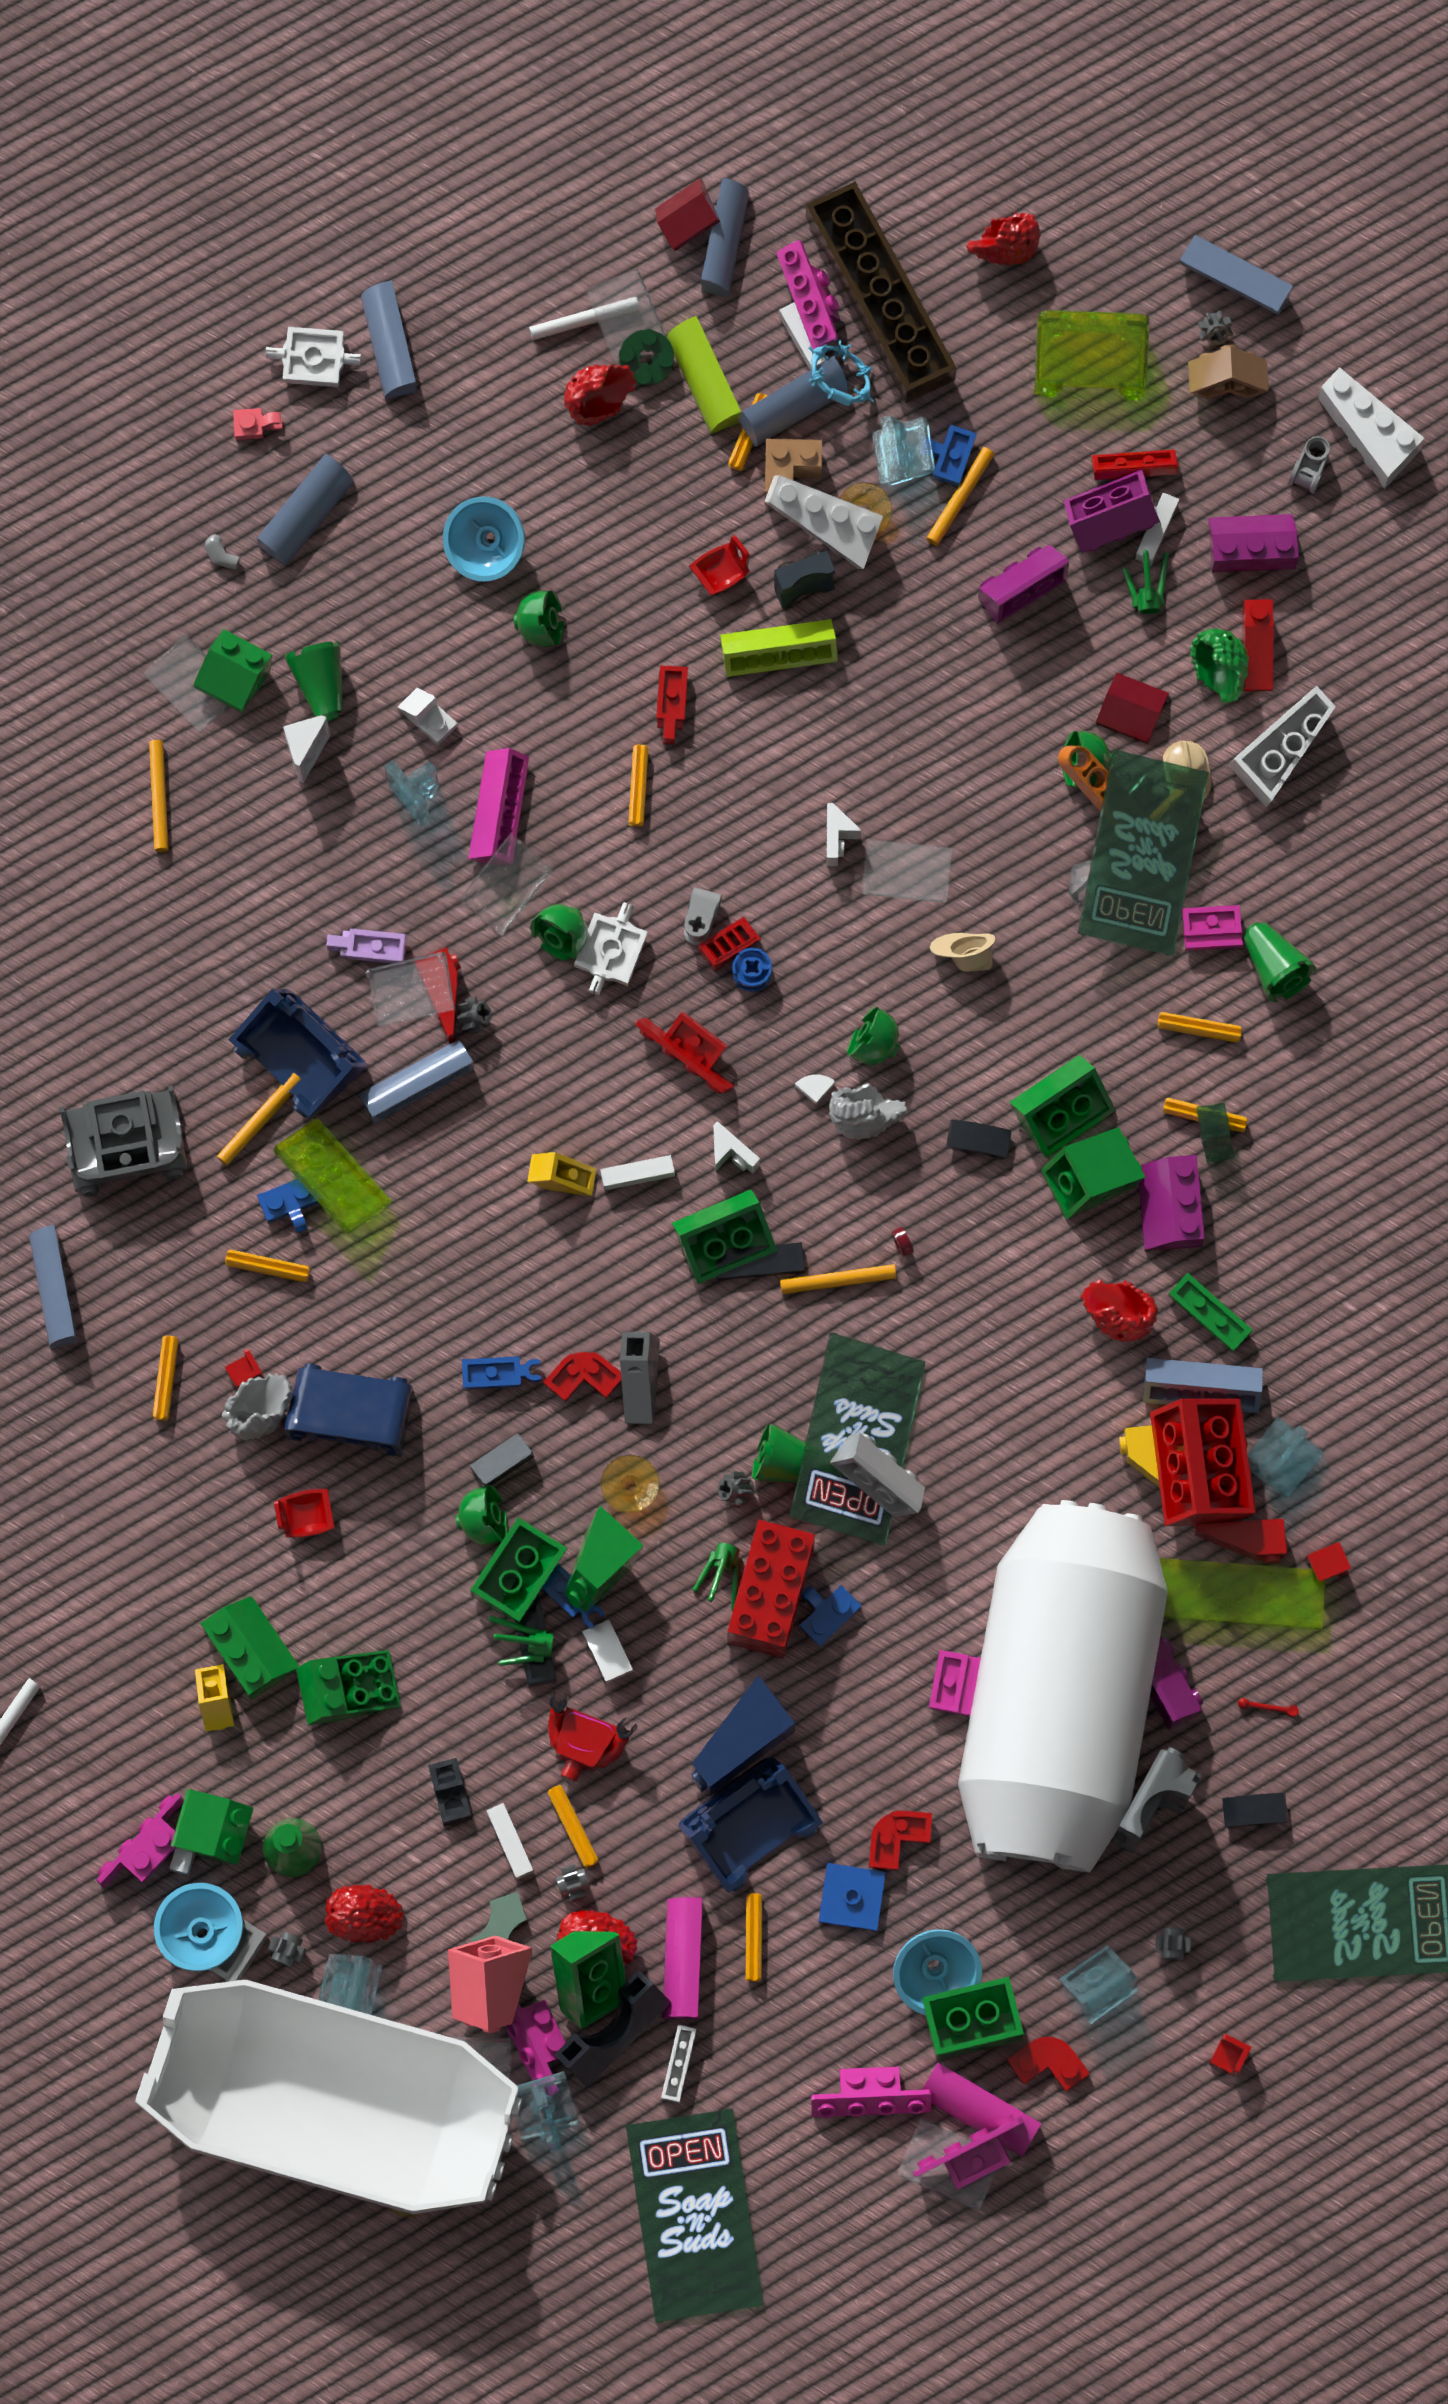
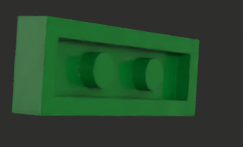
(1210, 1312)

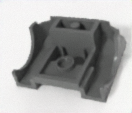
(124, 1139)
(1165, 1786)

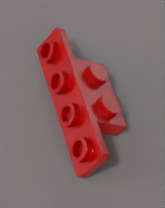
(692, 1046)

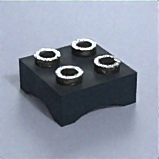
(803, 577)

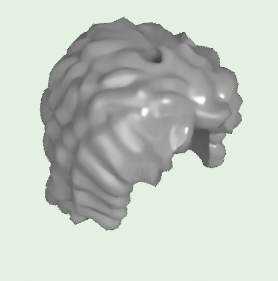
(864, 1112)
(258, 1406)

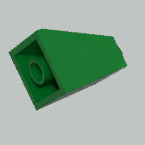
(1092, 1172)
(602, 1560)

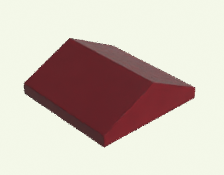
(686, 215)
(1132, 708)

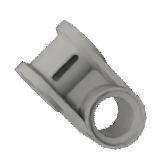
(1308, 468)
(701, 912)

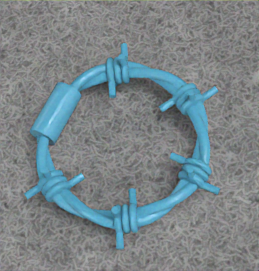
(833, 394)

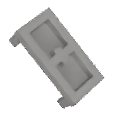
(248, 1948)

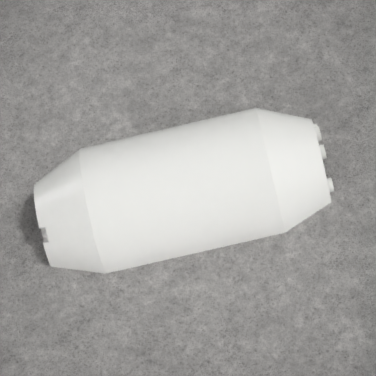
(1063, 1687)
(330, 2097)

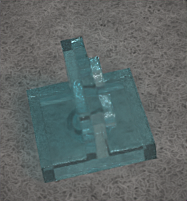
(903, 450)
(414, 789)
(1283, 1457)
(350, 1982)
(1100, 1983)
(545, 2109)

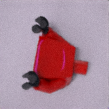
(584, 1739)

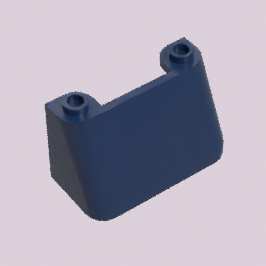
(294, 1039)
(349, 1409)
(749, 1821)

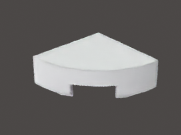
(815, 1086)

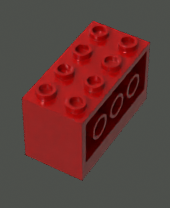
(1202, 1462)
(771, 1588)

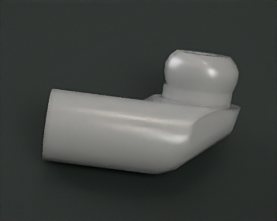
(218, 555)

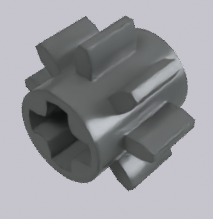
(1215, 328)
(474, 1015)
(736, 1489)
(572, 1883)
(1173, 1944)
(287, 1949)

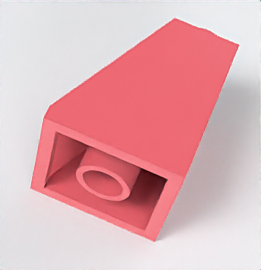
(487, 1981)

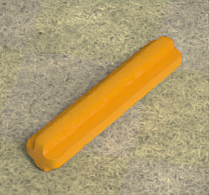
(743, 445)
(638, 785)
(1199, 1027)
(1189, 1111)
(267, 1266)
(165, 1378)
(573, 1826)
(753, 1937)

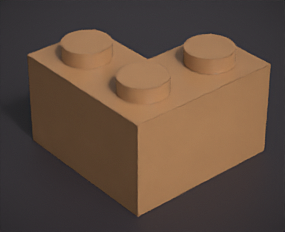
(1226, 372)
(792, 459)

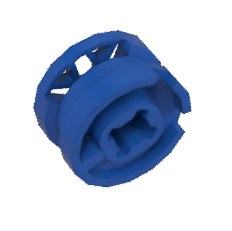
(752, 969)

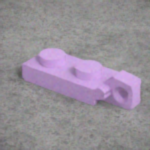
(369, 945)

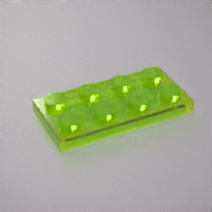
(332, 1176)

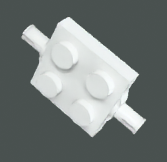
(313, 356)
(611, 949)

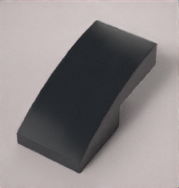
(978, 1138)
(450, 1792)
(1255, 1810)

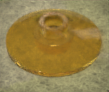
(873, 498)
(627, 1469)

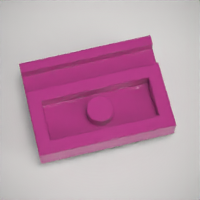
(1212, 928)
(954, 1683)

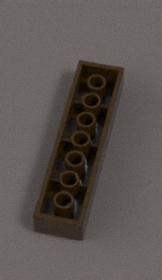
(880, 292)

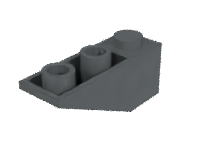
(639, 1376)

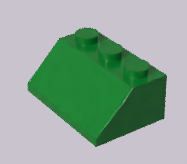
(1063, 1105)
(723, 1226)
(517, 1570)
(249, 1646)
(588, 1974)
(972, 2018)

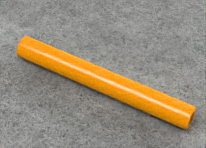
(960, 496)
(158, 796)
(257, 1121)
(838, 1279)

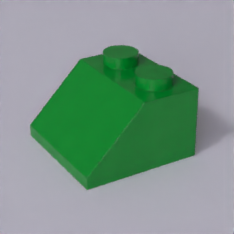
(233, 671)
(212, 1827)

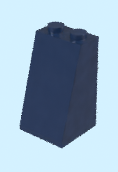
(743, 1737)

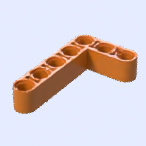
(1082, 771)

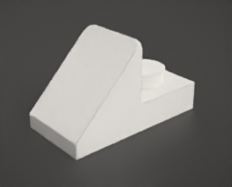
(424, 712)
(838, 827)
(728, 1145)

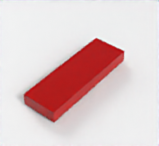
(1122, 464)

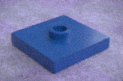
(852, 1897)

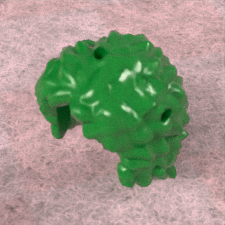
(1220, 662)

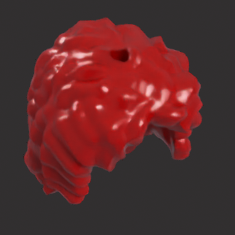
(1008, 240)
(598, 392)
(1120, 1309)
(363, 1914)
(600, 1922)

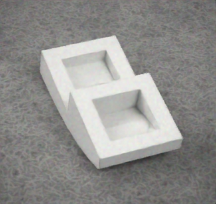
(607, 1651)

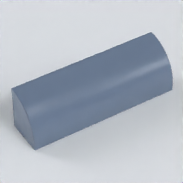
(725, 238)
(1236, 275)
(388, 340)
(791, 403)
(305, 510)
(416, 1081)
(53, 1287)
(1176, 1380)

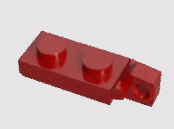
(671, 701)

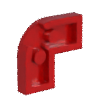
(583, 1367)
(893, 1829)
(1050, 2054)

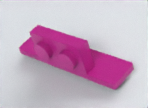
(810, 294)
(148, 1848)
(536, 2038)
(870, 2093)
(975, 2158)

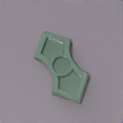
(504, 1918)

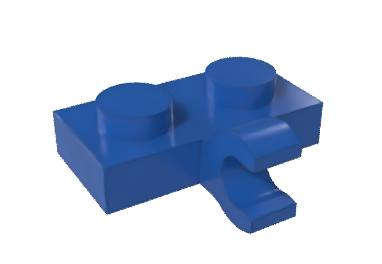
(952, 455)
(286, 1201)
(828, 1614)

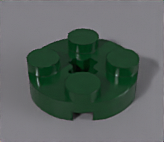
(662, 359)

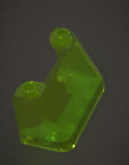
(1091, 352)

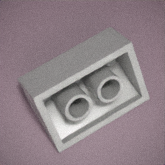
(879, 1475)

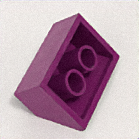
(1111, 511)
(1253, 543)
(1023, 582)
(1171, 1204)
(1170, 1690)

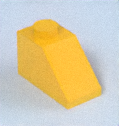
(561, 1174)
(1140, 1451)
(214, 1698)

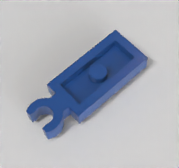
(497, 1372)
(555, 1589)

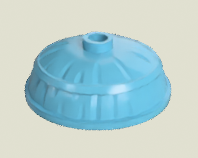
(467, 541)
(188, 1911)
(956, 1968)

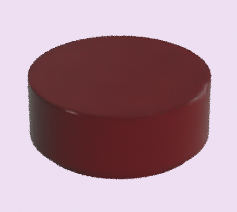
(902, 1241)

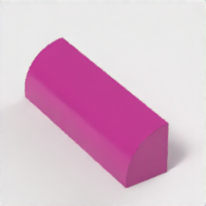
(498, 802)
(682, 1957)
(979, 2108)

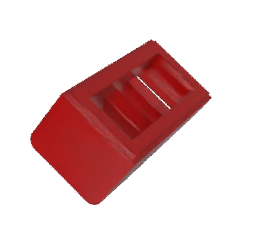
(718, 962)

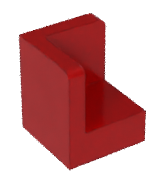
(244, 1369)
(1329, 1562)
(1230, 2055)

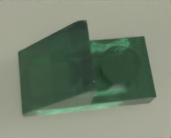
(1215, 1132)

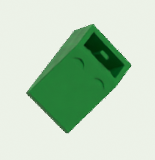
(347, 1686)

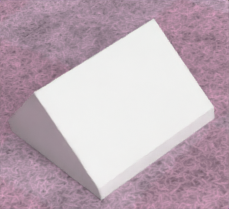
(306, 743)

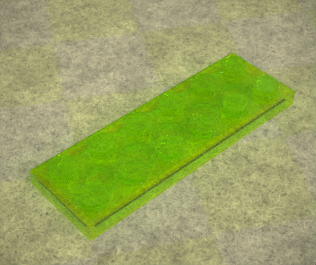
(1243, 1594)

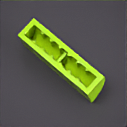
(704, 375)
(779, 647)

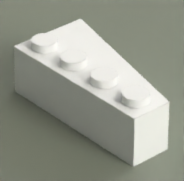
(1371, 427)
(834, 522)
(1275, 753)

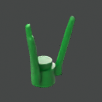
(1148, 600)
(725, 1559)
(539, 1642)

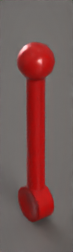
(1291, 1711)

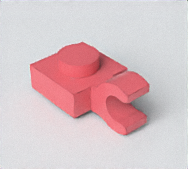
(251, 423)

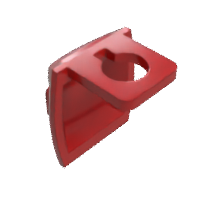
(722, 566)
(304, 1513)

